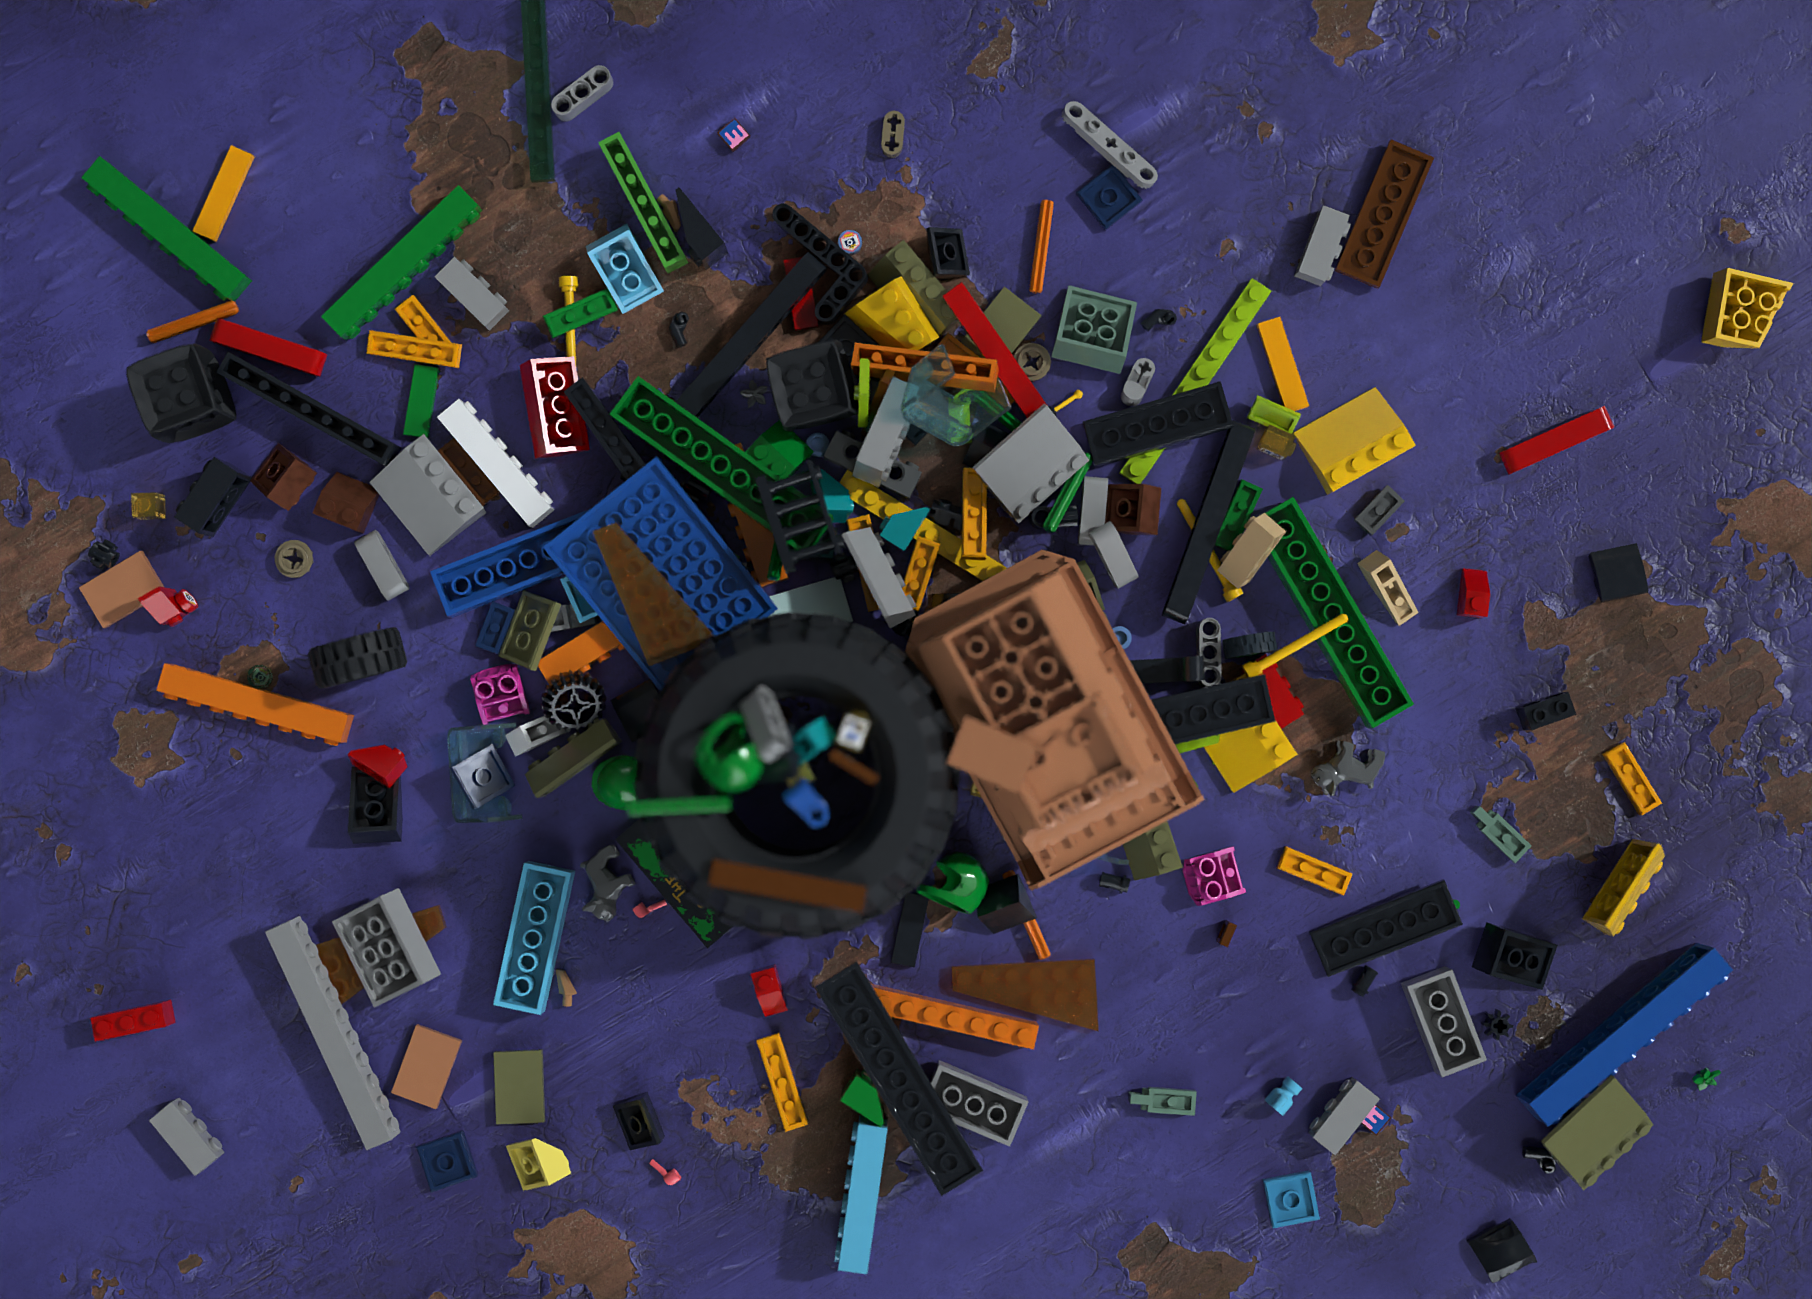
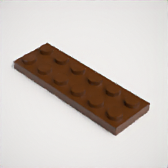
(1384, 214)

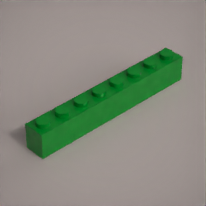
(167, 229)
(402, 263)

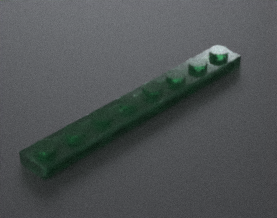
(538, 91)

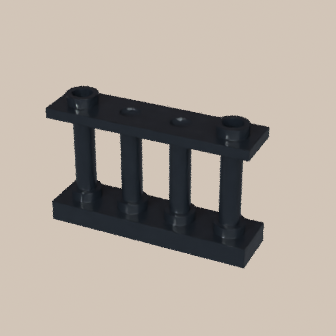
(784, 534)

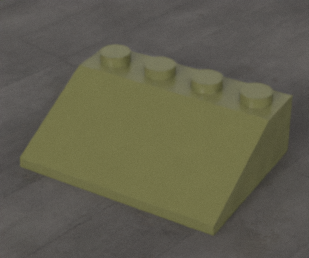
(1597, 1133)

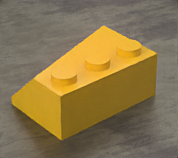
(1741, 308)
(894, 317)

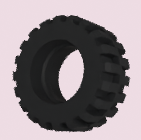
(357, 657)

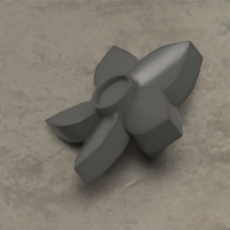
(755, 394)

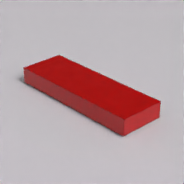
(803, 313)

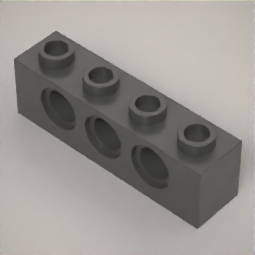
(837, 455)

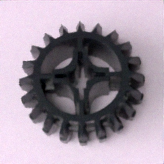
(592, 702)

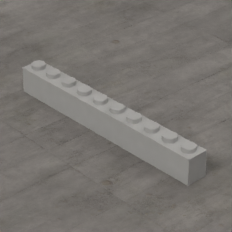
(333, 1032)

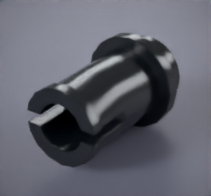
(1114, 882)
(1364, 981)

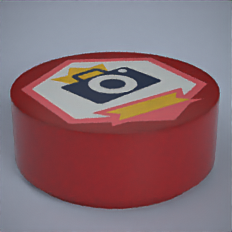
(186, 601)

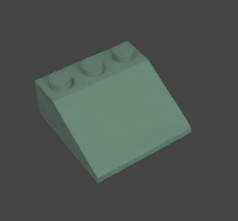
(1094, 329)

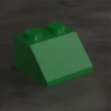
(780, 451)
(863, 1097)

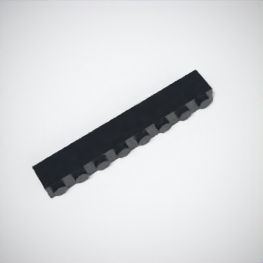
(308, 409)

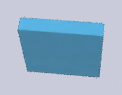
(1291, 1199)

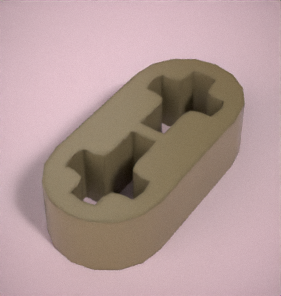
(887, 134)

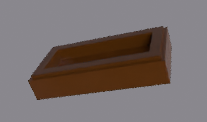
(853, 767)

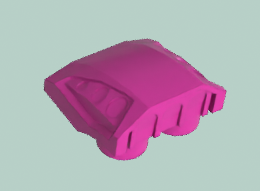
(499, 693)
(1212, 876)

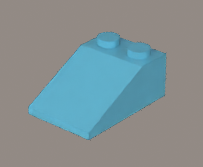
(624, 268)

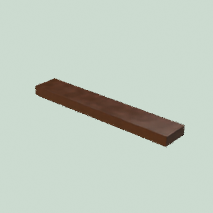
(788, 885)

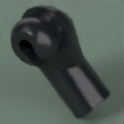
(1159, 316)
(677, 327)
(1542, 1156)

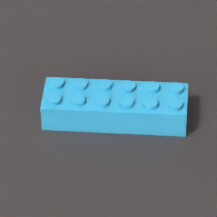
(534, 937)
(862, 1198)

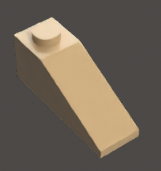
(1388, 586)

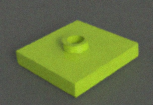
(862, 392)

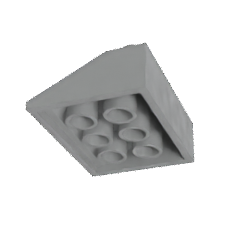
(1031, 463)
(427, 495)
(386, 947)

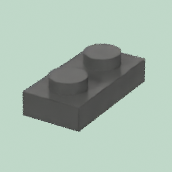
(1379, 510)

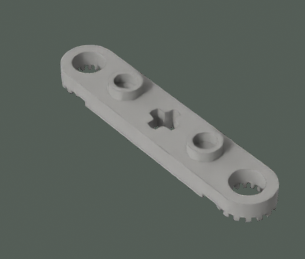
(1119, 154)

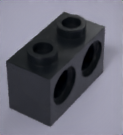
(1546, 711)

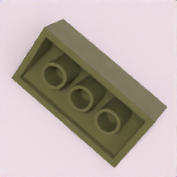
(921, 282)
(572, 758)
(1152, 853)

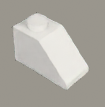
(532, 735)

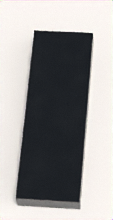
(910, 929)

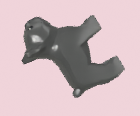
(1347, 768)
(605, 883)

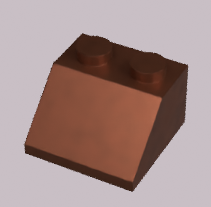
(283, 477)
(347, 502)
(1133, 508)

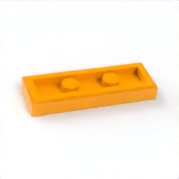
(419, 320)
(920, 569)
(1632, 778)
(1314, 870)

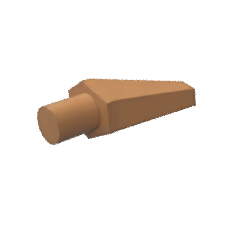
(670, 211)
(565, 987)

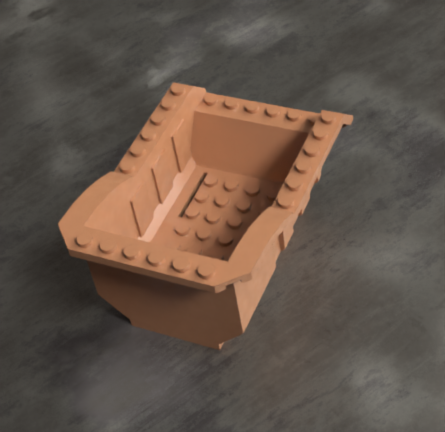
(1033, 661)

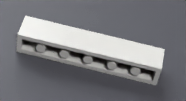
(496, 463)

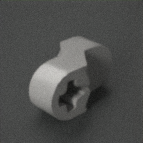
(1142, 372)

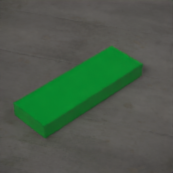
(580, 313)
(421, 401)
(1238, 514)

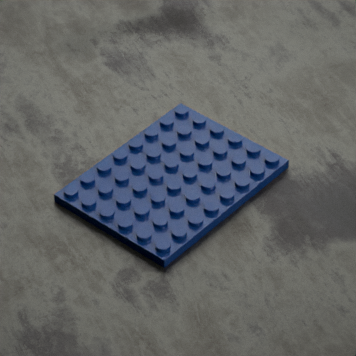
(680, 546)

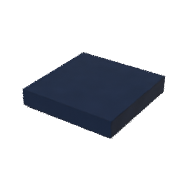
(1109, 197)
(482, 776)
(447, 1161)

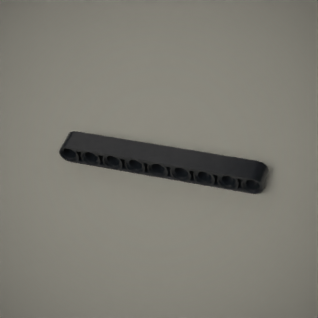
(752, 335)
(1208, 522)

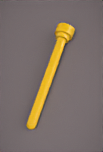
(569, 286)
(1229, 589)
(1255, 668)

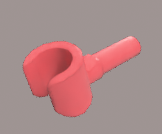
(641, 910)
(669, 1177)

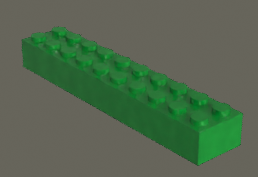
(709, 457)
(1322, 597)

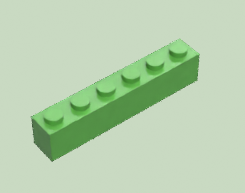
(643, 202)

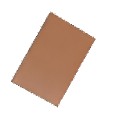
(118, 589)
(991, 754)
(426, 1066)

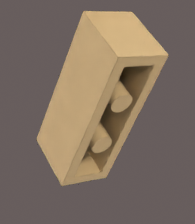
(1250, 550)

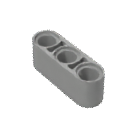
(586, 82)
(1092, 507)
(1113, 555)
(381, 565)
(1213, 641)
(765, 724)

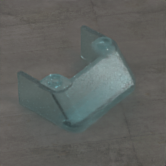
(948, 416)
(462, 744)

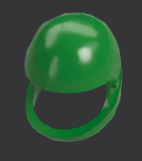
(735, 763)
(615, 781)
(964, 883)

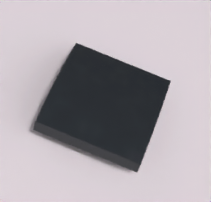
(1618, 572)
(784, 766)

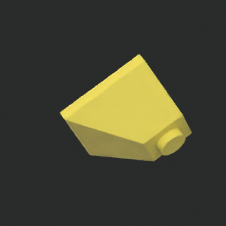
(537, 1163)

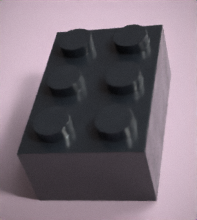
(212, 497)

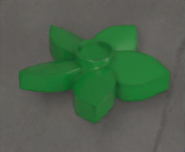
(1705, 1078)

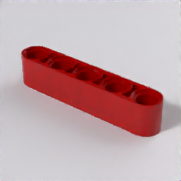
(268, 347)
(1556, 440)

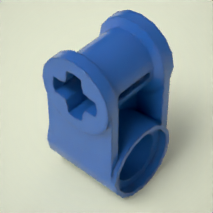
(804, 799)

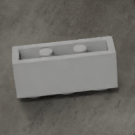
(1323, 246)
(473, 292)
(1343, 1115)
(187, 1136)

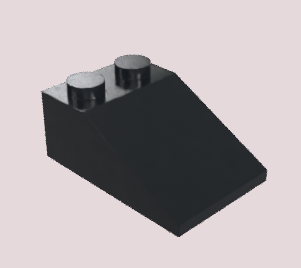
(703, 241)
(374, 810)
(1514, 956)

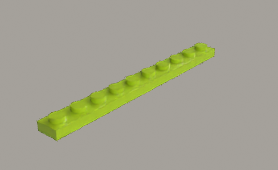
(1207, 363)

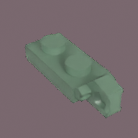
(1500, 833)
(1165, 1100)

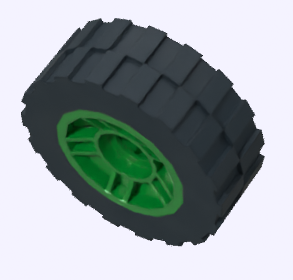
(1249, 645)

